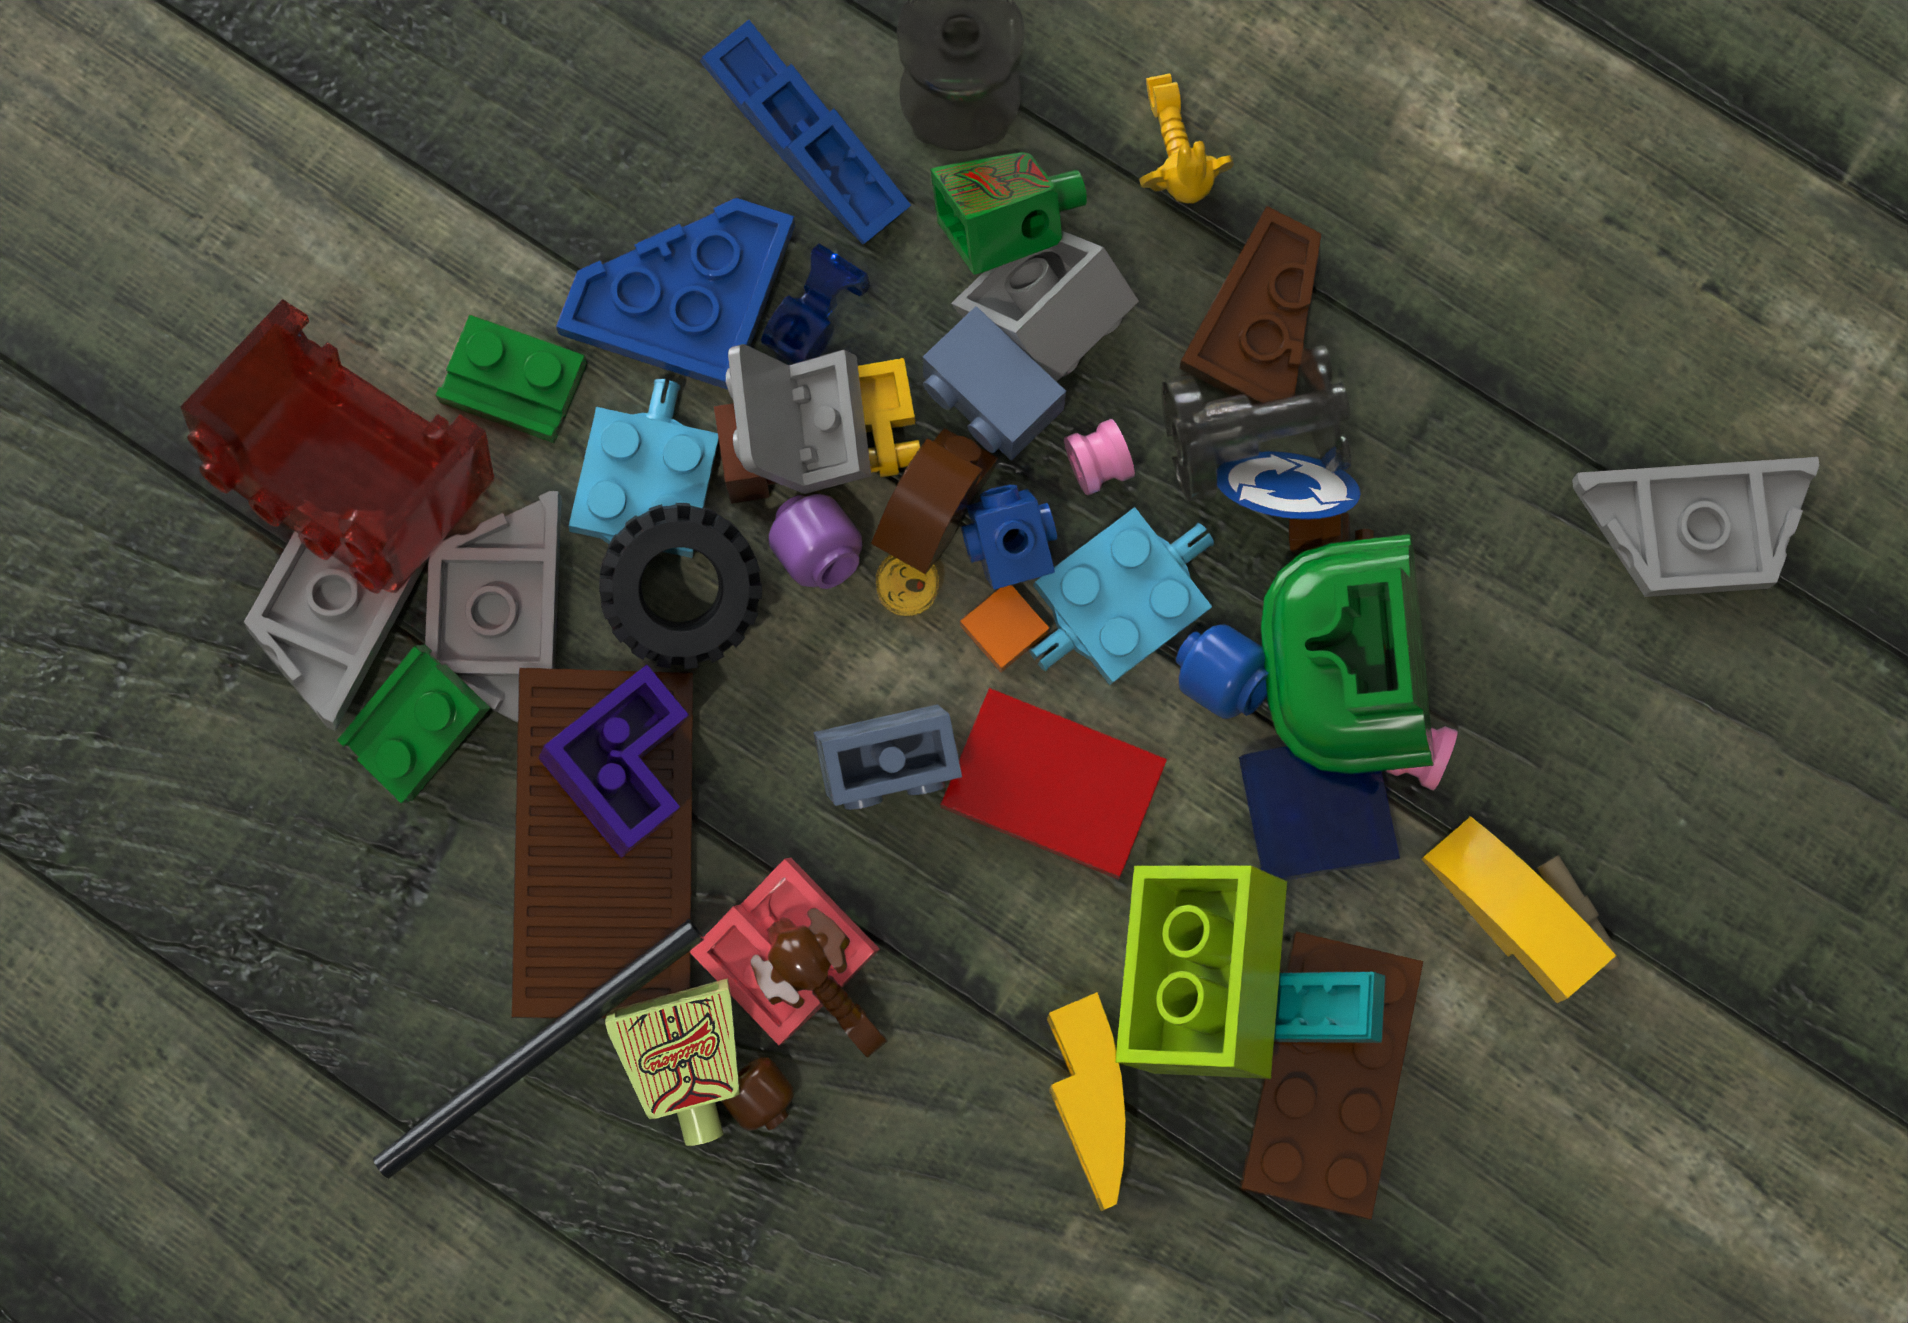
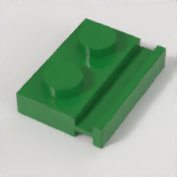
(511, 378)
(413, 723)

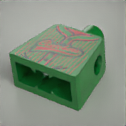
(1003, 207)

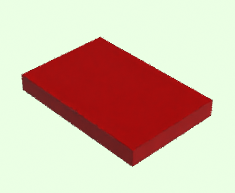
(1054, 783)

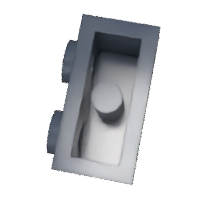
(992, 384)
(888, 756)

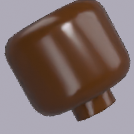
(761, 1096)

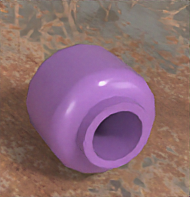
(815, 541)

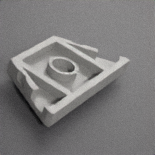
(1700, 523)
(497, 601)
(322, 627)

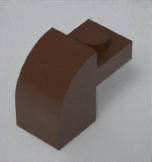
(932, 499)

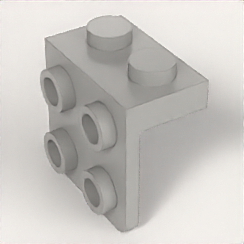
(798, 419)

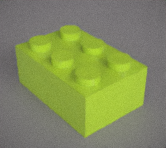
(1202, 971)

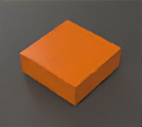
(1004, 627)

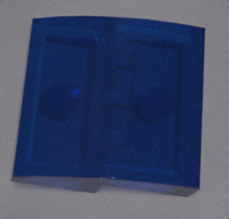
(1315, 818)

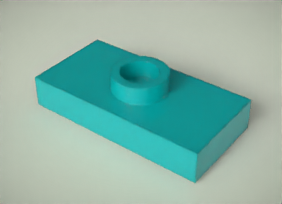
(1330, 1007)

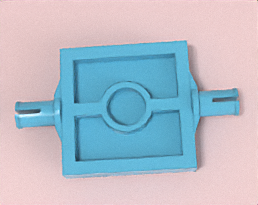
(639, 465)
(1122, 596)

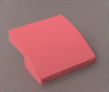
(744, 933)

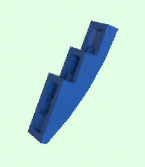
(805, 132)

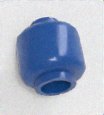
(1223, 671)

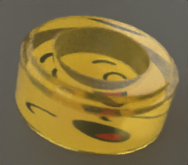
(904, 588)

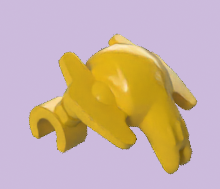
(1188, 170)

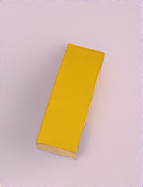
(1518, 909)
(1093, 1094)

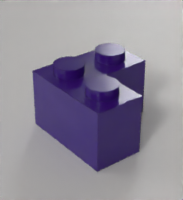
(602, 763)

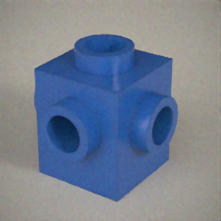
(1023, 552)

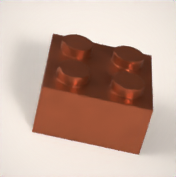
(740, 483)

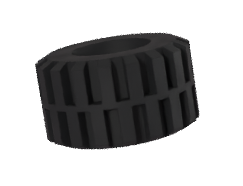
(691, 640)

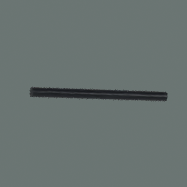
(538, 1049)

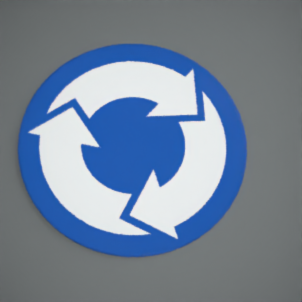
(1288, 486)

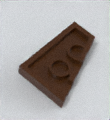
(1260, 314)

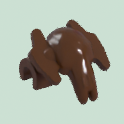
(801, 962)

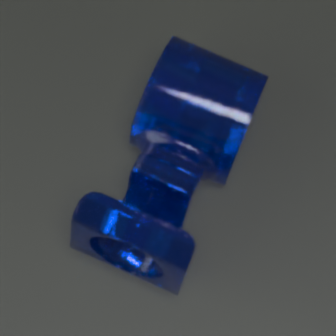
(801, 325)

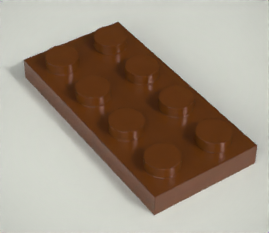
(1332, 1104)

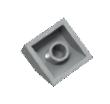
(1053, 301)

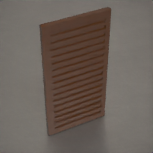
(575, 900)

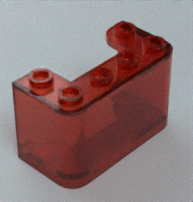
(334, 453)

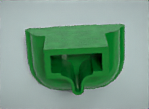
(1349, 657)

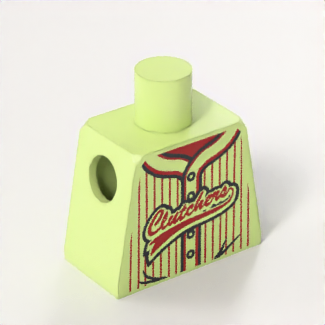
(680, 1056)

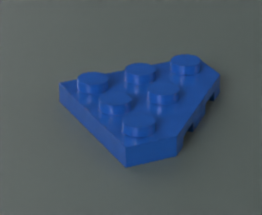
(683, 292)

